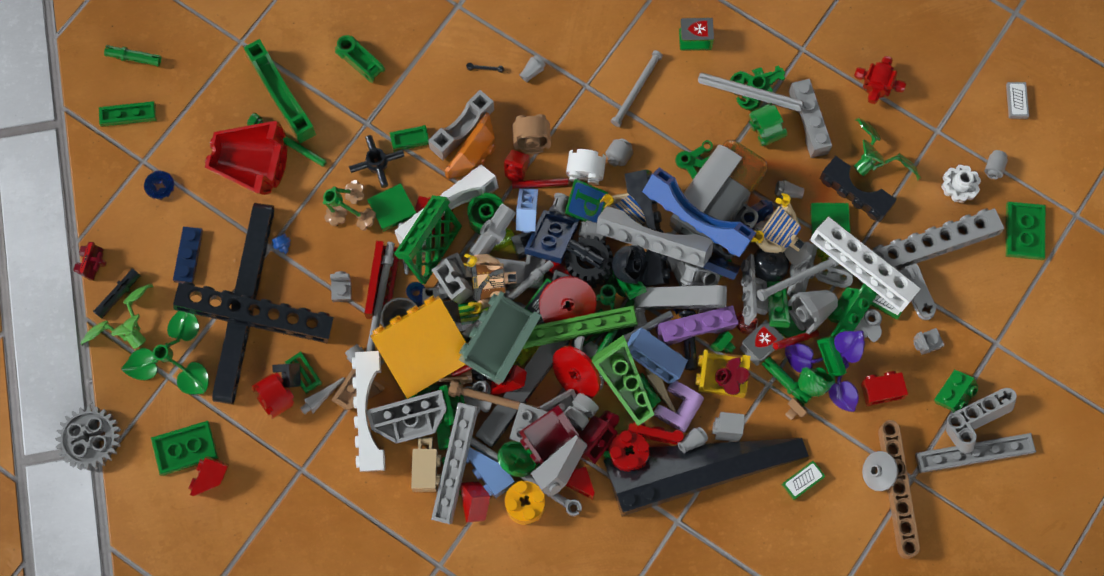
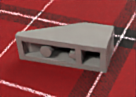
(557, 469)

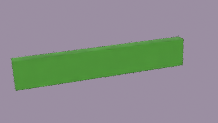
(582, 326)

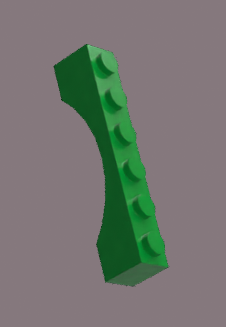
(279, 91)

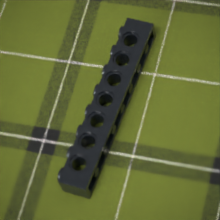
(261, 321)

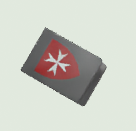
(760, 342)

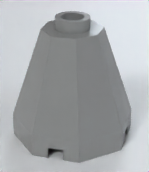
(812, 308)

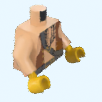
(488, 279)

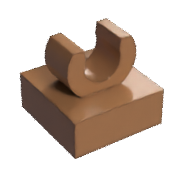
(796, 408)

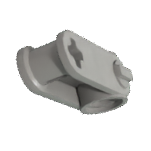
(923, 297)

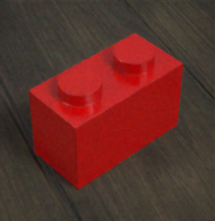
(884, 388)

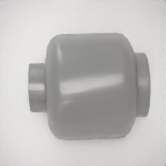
(619, 152)

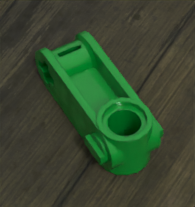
(358, 57)

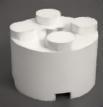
(586, 166)

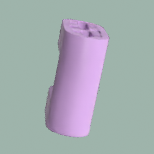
(682, 418)

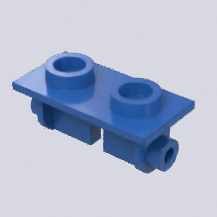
(763, 209)

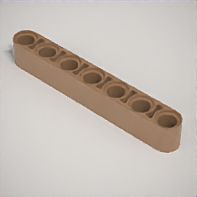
(896, 498)

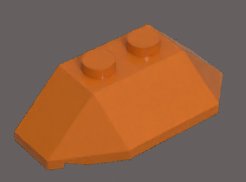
(474, 150)

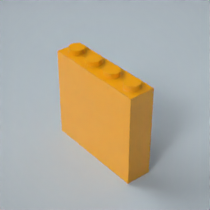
(420, 346)

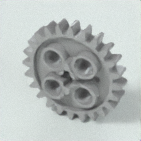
(85, 421)

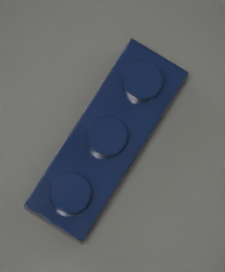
(188, 255)

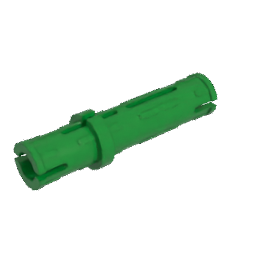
(131, 55)
(791, 386)

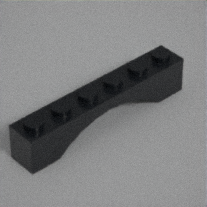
(657, 270)

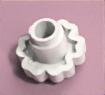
(961, 183)

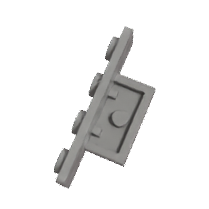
(751, 285)

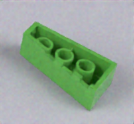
(621, 374)

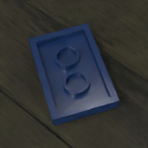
(552, 236)

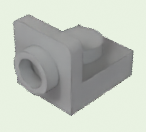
(340, 287)
(928, 341)

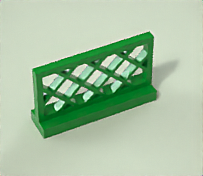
(422, 231)

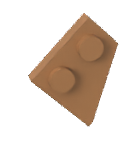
(346, 393)

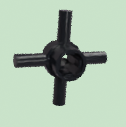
(376, 167)

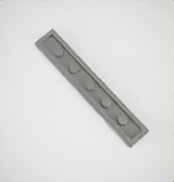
(983, 452)
(454, 463)

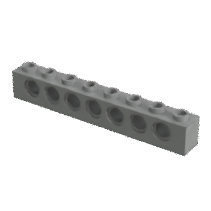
(987, 218)

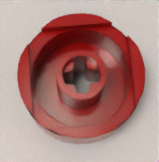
(273, 395)

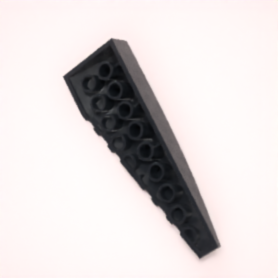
(677, 474)

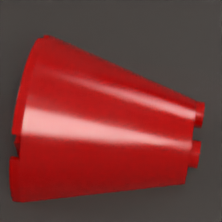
(250, 156)

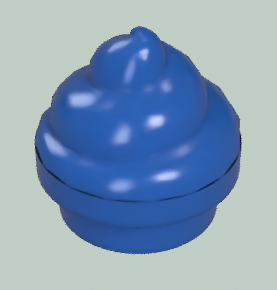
(281, 243)

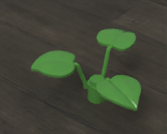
(132, 334)

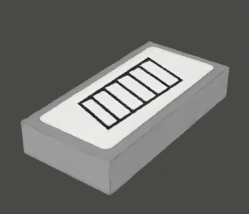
(1017, 100)

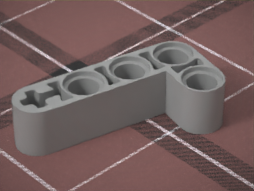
(1001, 403)

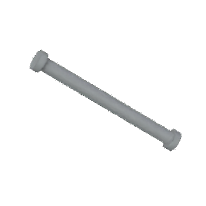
(656, 55)
(763, 294)

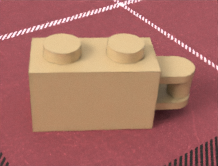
(425, 467)

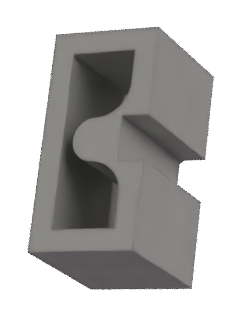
(450, 278)
(728, 427)

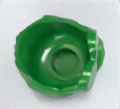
(813, 383)

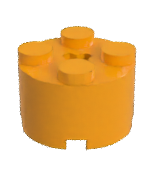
(520, 492)

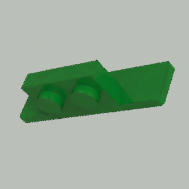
(851, 308)

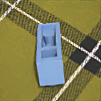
(526, 210)

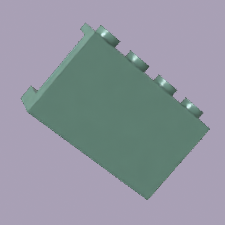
(498, 338)

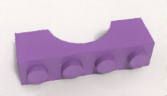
(690, 326)

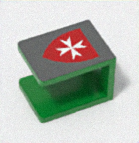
(696, 34)

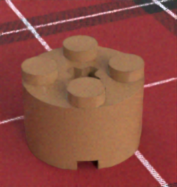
(531, 133)

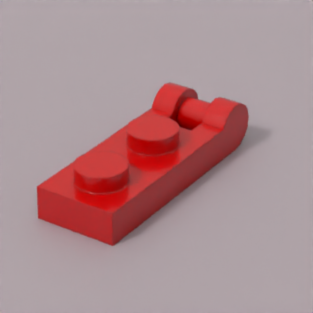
(657, 433)

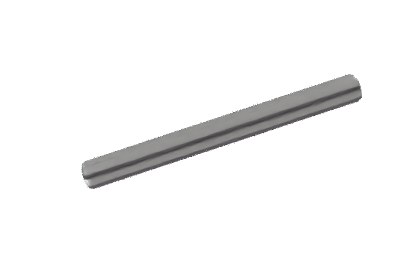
(750, 91)

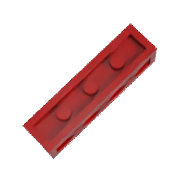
(376, 270)

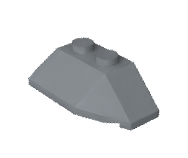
(408, 417)

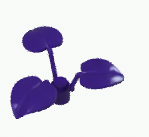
(851, 349)

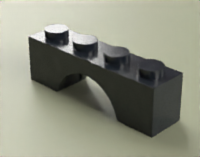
(875, 203)

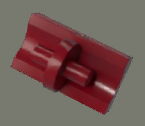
(91, 261)

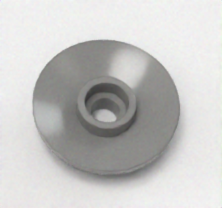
(886, 473)

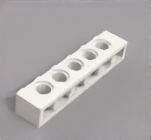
(864, 264)

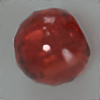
(742, 327)

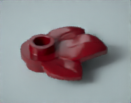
(732, 376)

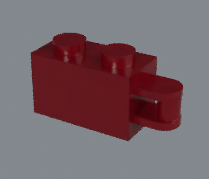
(599, 435)

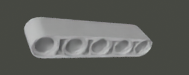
(682, 297)

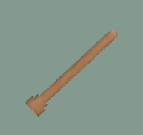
(457, 389)

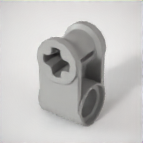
(699, 276)

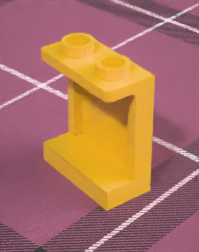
(709, 365)

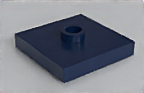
(722, 266)

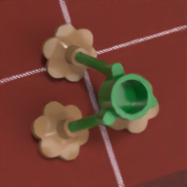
(337, 214)

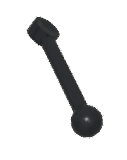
(470, 66)

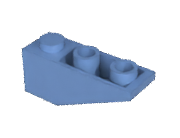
(491, 472)

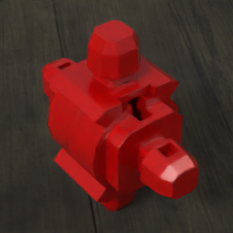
(880, 79)

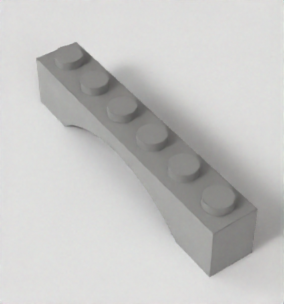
(687, 248)

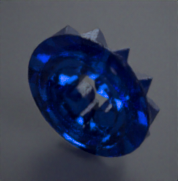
(156, 178)

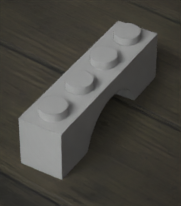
(816, 134)
(449, 138)

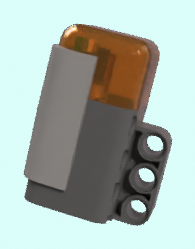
(724, 189)

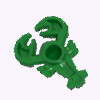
(760, 80)

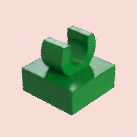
(723, 343)

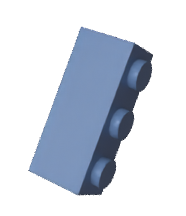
(656, 356)

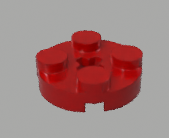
(632, 461)

